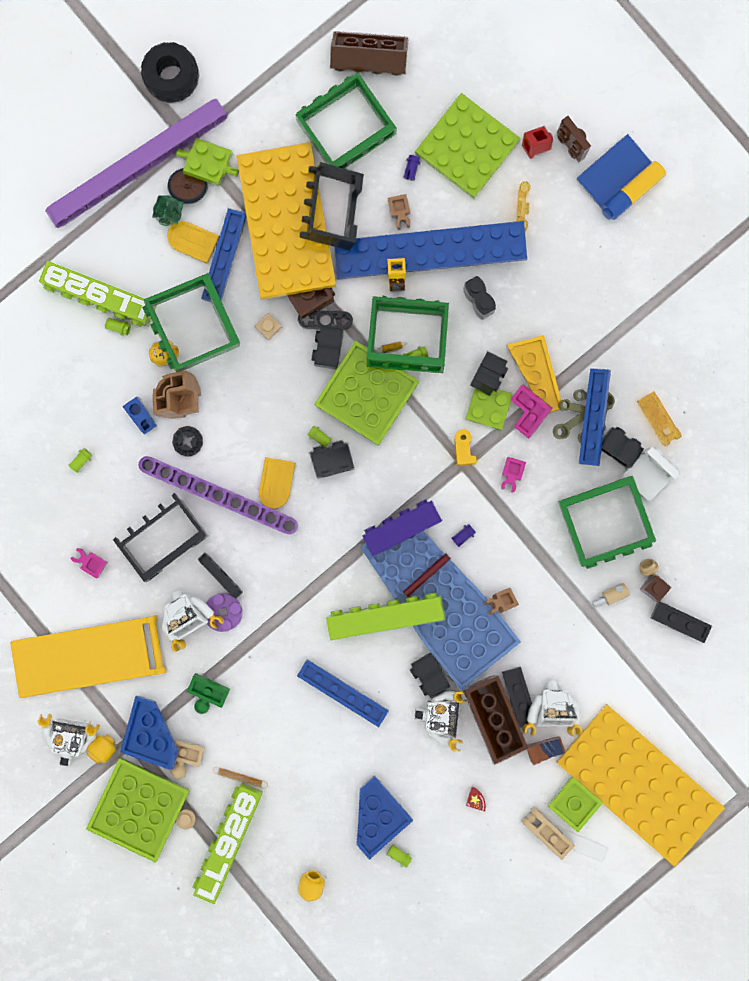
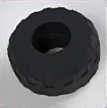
(168, 55)

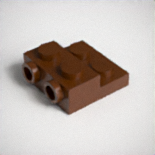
(308, 302)

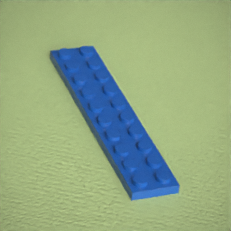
(434, 249)

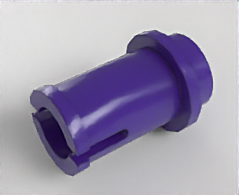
(411, 168)
(463, 535)

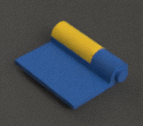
(620, 177)

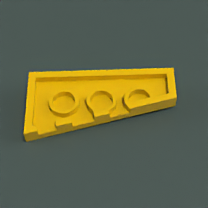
(536, 367)

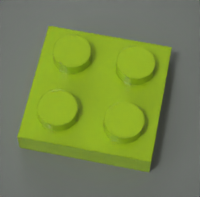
(489, 410)
(575, 804)

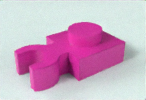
(513, 471)
(91, 564)

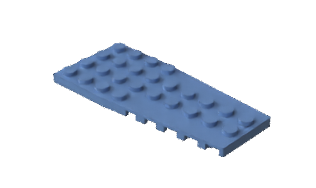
(468, 637)

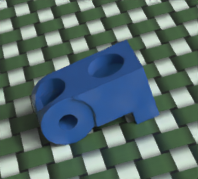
(140, 415)

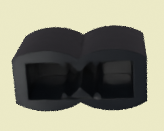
(482, 301)
(328, 348)
(489, 372)
(620, 447)
(430, 675)

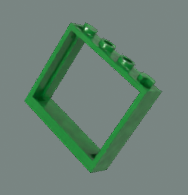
(333, 95)
(179, 290)
(407, 362)
(609, 555)

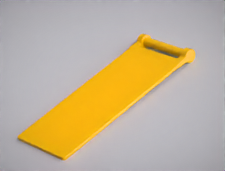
(85, 657)

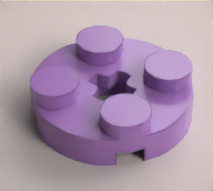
(233, 609)

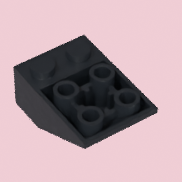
(331, 459)

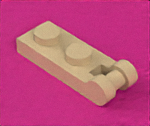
(548, 834)

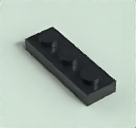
(681, 622)
(518, 694)

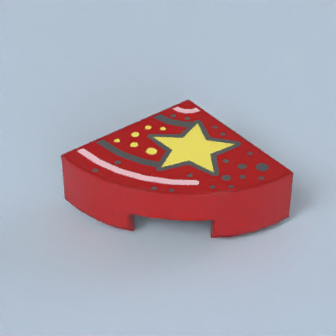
(476, 799)

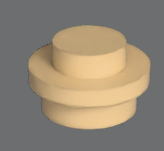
(648, 567)
(186, 819)

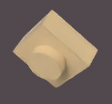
(268, 326)

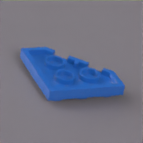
(148, 735)
(378, 817)

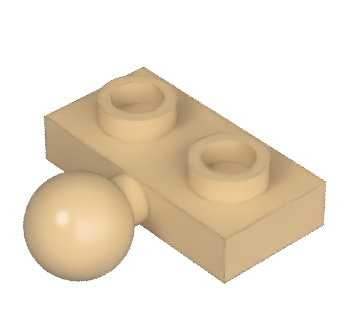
(188, 754)

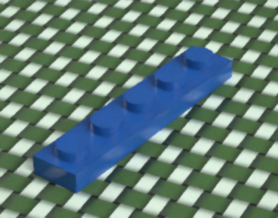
(225, 251)
(594, 417)
(343, 693)

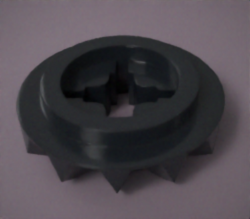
(196, 442)

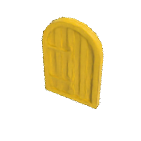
(192, 240)
(276, 482)

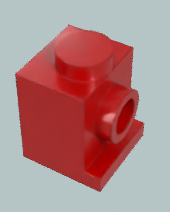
(537, 141)

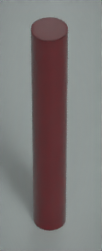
(426, 575)

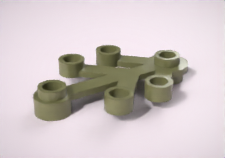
(580, 417)

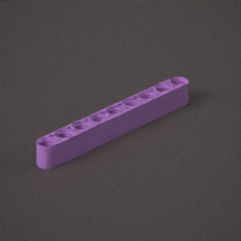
(211, 488)

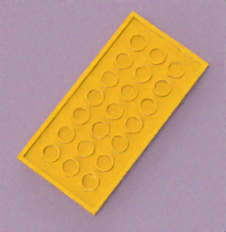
(274, 206)
(640, 785)

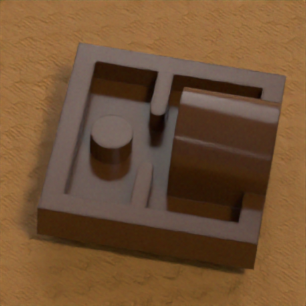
(573, 138)

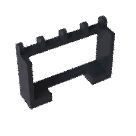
(356, 182)
(157, 568)

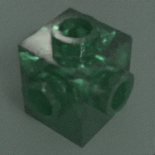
(167, 210)

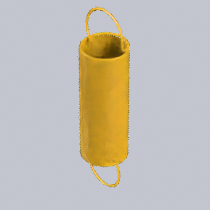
(393, 346)

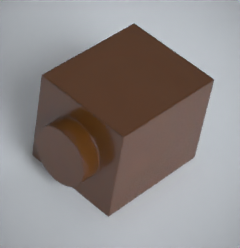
(655, 588)

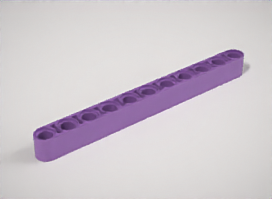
(136, 163)

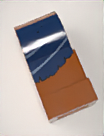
(545, 749)

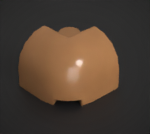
(176, 395)

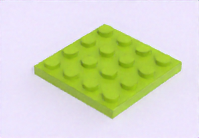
(467, 145)
(366, 396)
(138, 809)

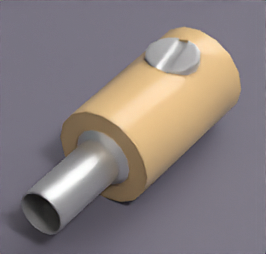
(612, 595)

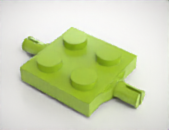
(207, 162)

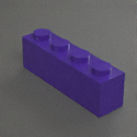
(401, 528)

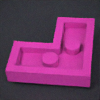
(534, 410)

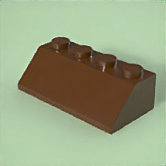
(368, 53)
(495, 719)

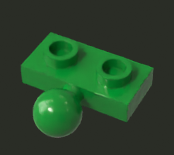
(208, 692)

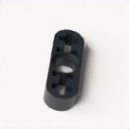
(339, 326)
(216, 571)

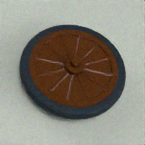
(186, 188)

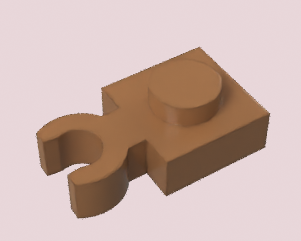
(399, 208)
(502, 601)

